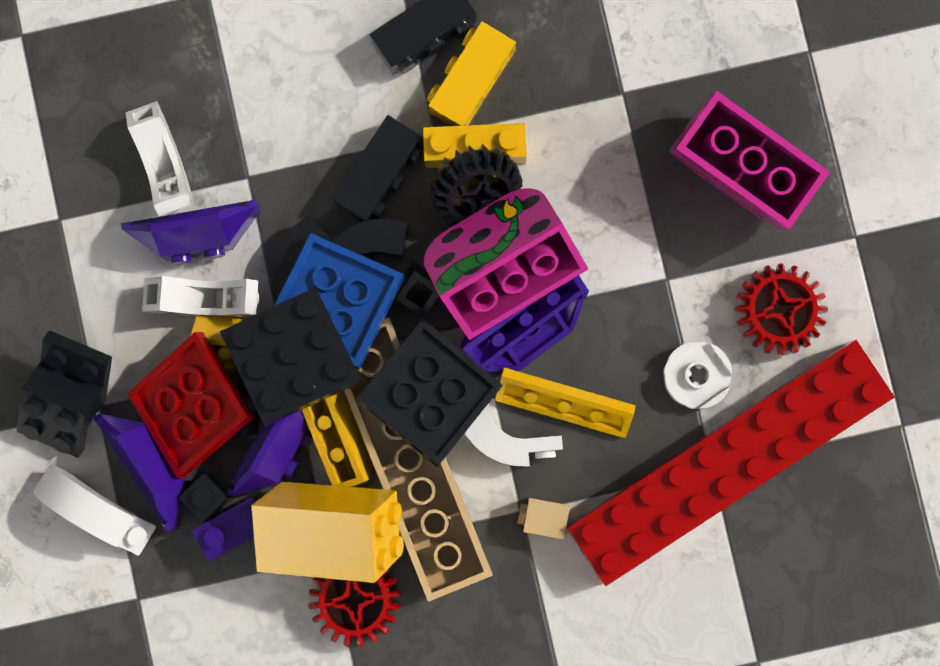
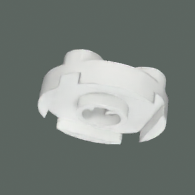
(717, 376)

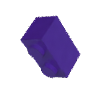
(226, 530)

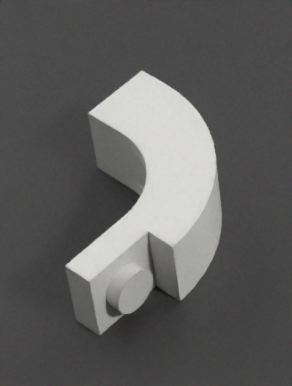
(160, 158)
(198, 297)
(507, 449)
(92, 511)

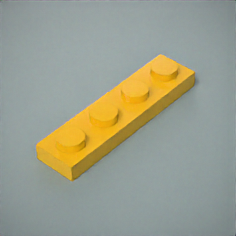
(565, 403)

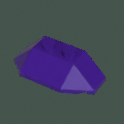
(195, 232)
(529, 331)
(272, 455)
(147, 467)

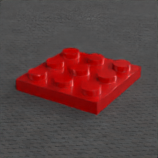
(190, 404)

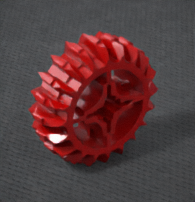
(776, 294)
(359, 629)

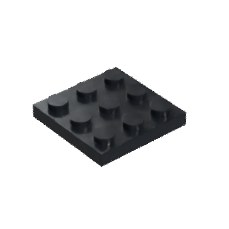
(290, 357)
(429, 392)

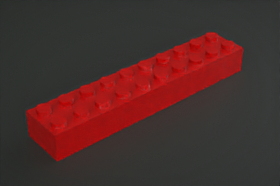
(729, 462)

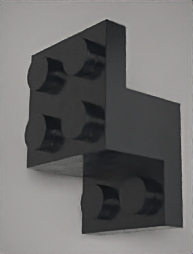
(63, 394)

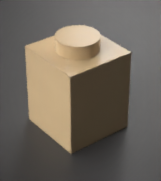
(544, 518)

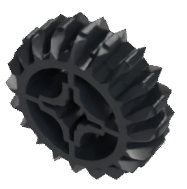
(469, 182)

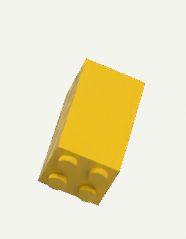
(327, 531)

